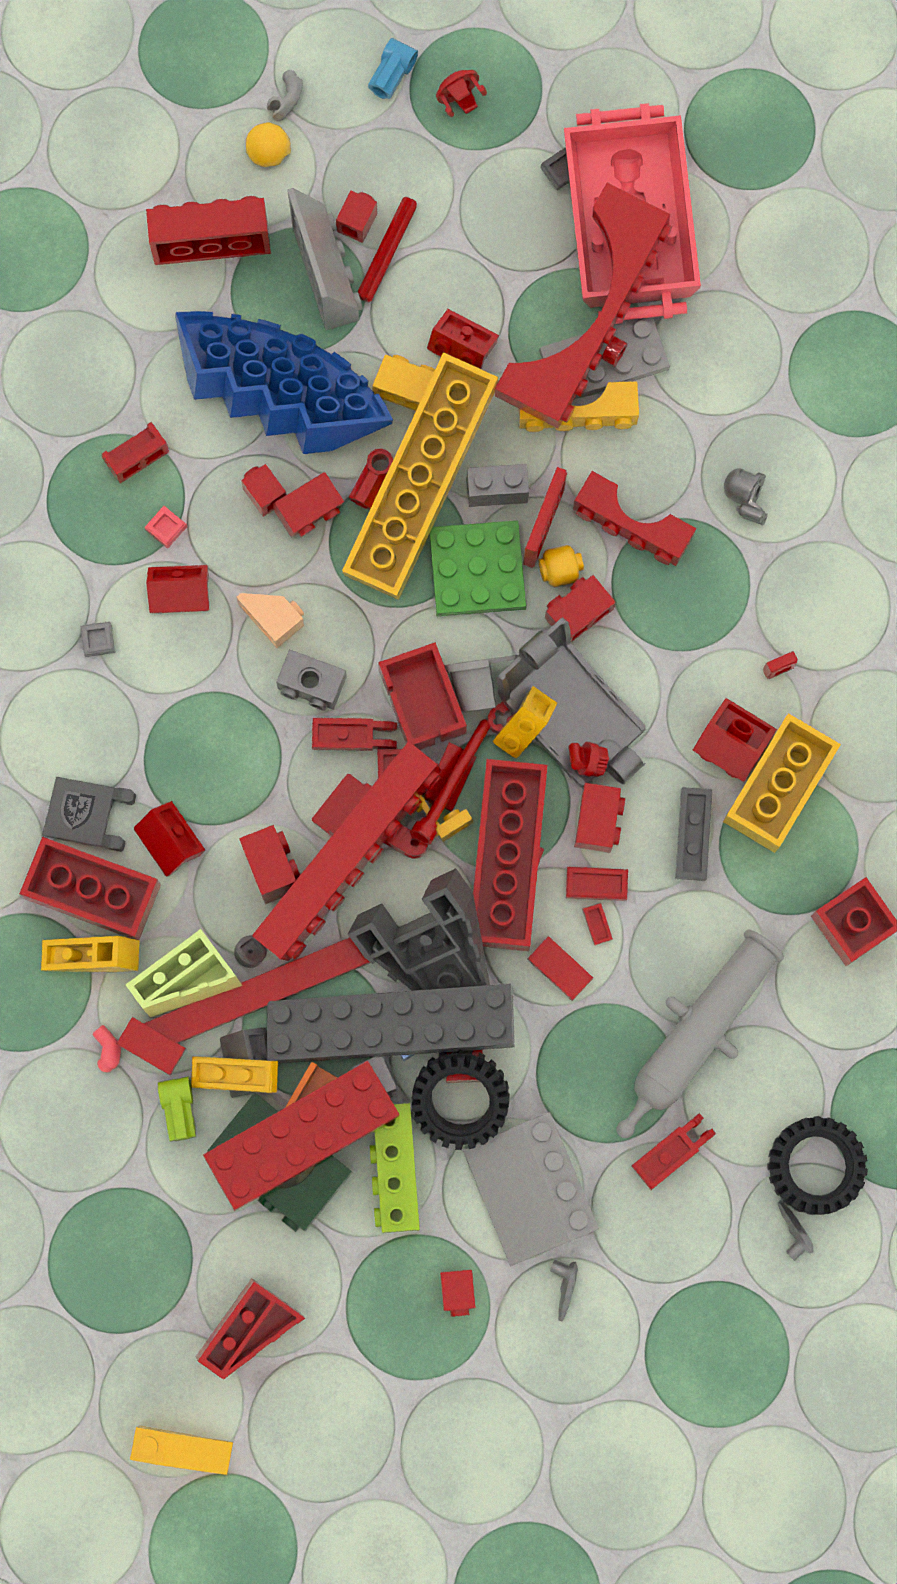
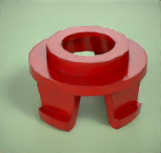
(458, 88)

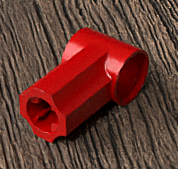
(370, 480)

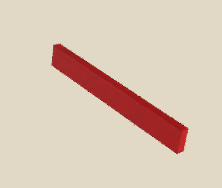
(259, 990)

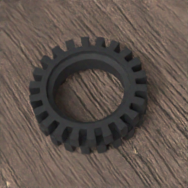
(447, 1131)
(854, 1163)

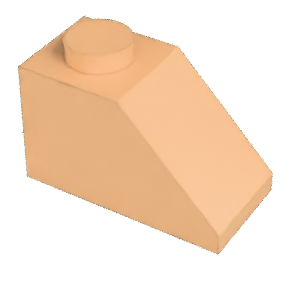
(272, 615)

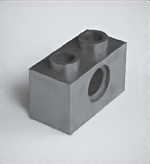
(298, 667)

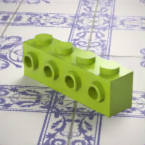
(396, 1174)

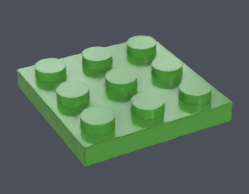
(477, 568)

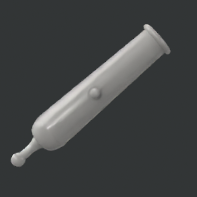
(701, 1029)

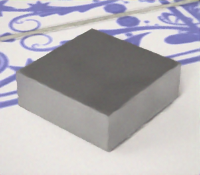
(97, 639)

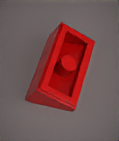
(447, 764)

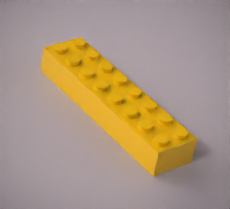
(420, 476)

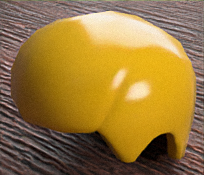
(267, 144)

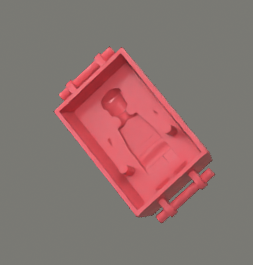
(649, 163)

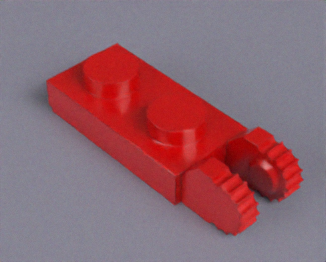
(350, 734)
(670, 1153)

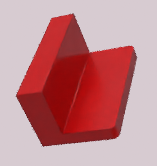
(178, 589)
(340, 804)
(168, 838)

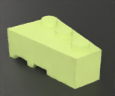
(183, 977)

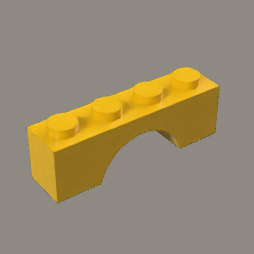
(615, 407)

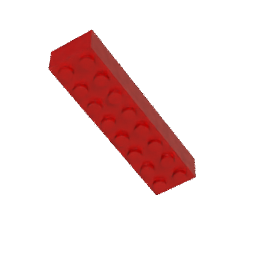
(348, 852)

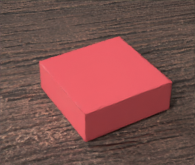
(165, 527)

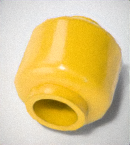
(560, 566)

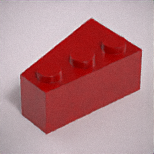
(246, 1329)

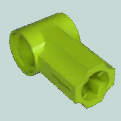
(176, 1101)

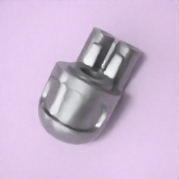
(745, 489)

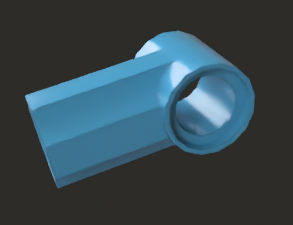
(395, 62)

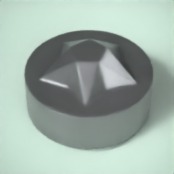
(249, 952)

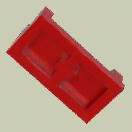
(136, 453)

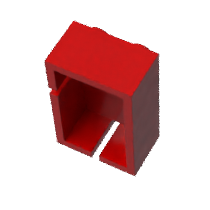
(422, 696)

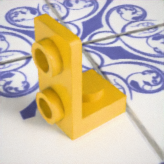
(525, 723)
(454, 821)

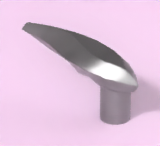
(795, 1228)
(567, 1286)

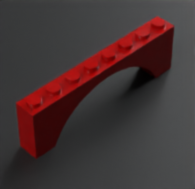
(551, 384)

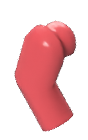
(110, 1050)

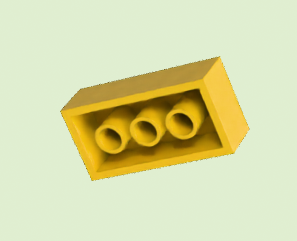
(781, 783)

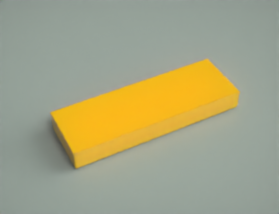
(234, 1074)

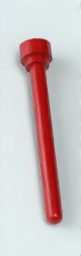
(425, 829)

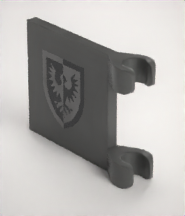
(82, 811)

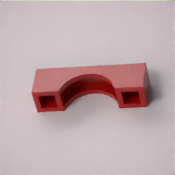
(663, 538)

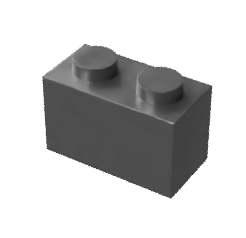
(497, 485)

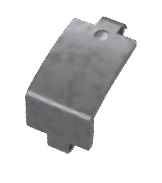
(584, 707)

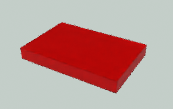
(545, 517)

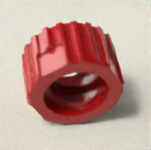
(614, 351)

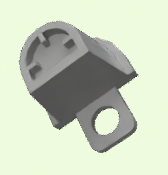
(475, 682)

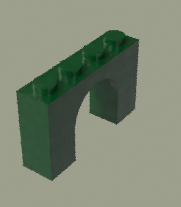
(300, 1202)

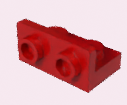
(461, 339)

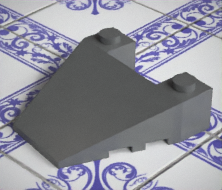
(432, 950)

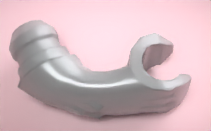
(284, 105)

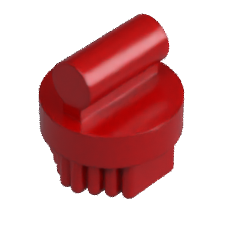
(588, 759)

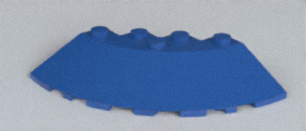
(280, 379)

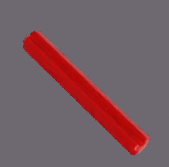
(387, 249)

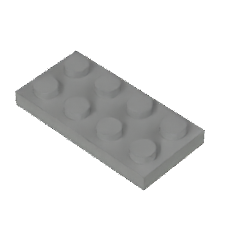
(641, 359)

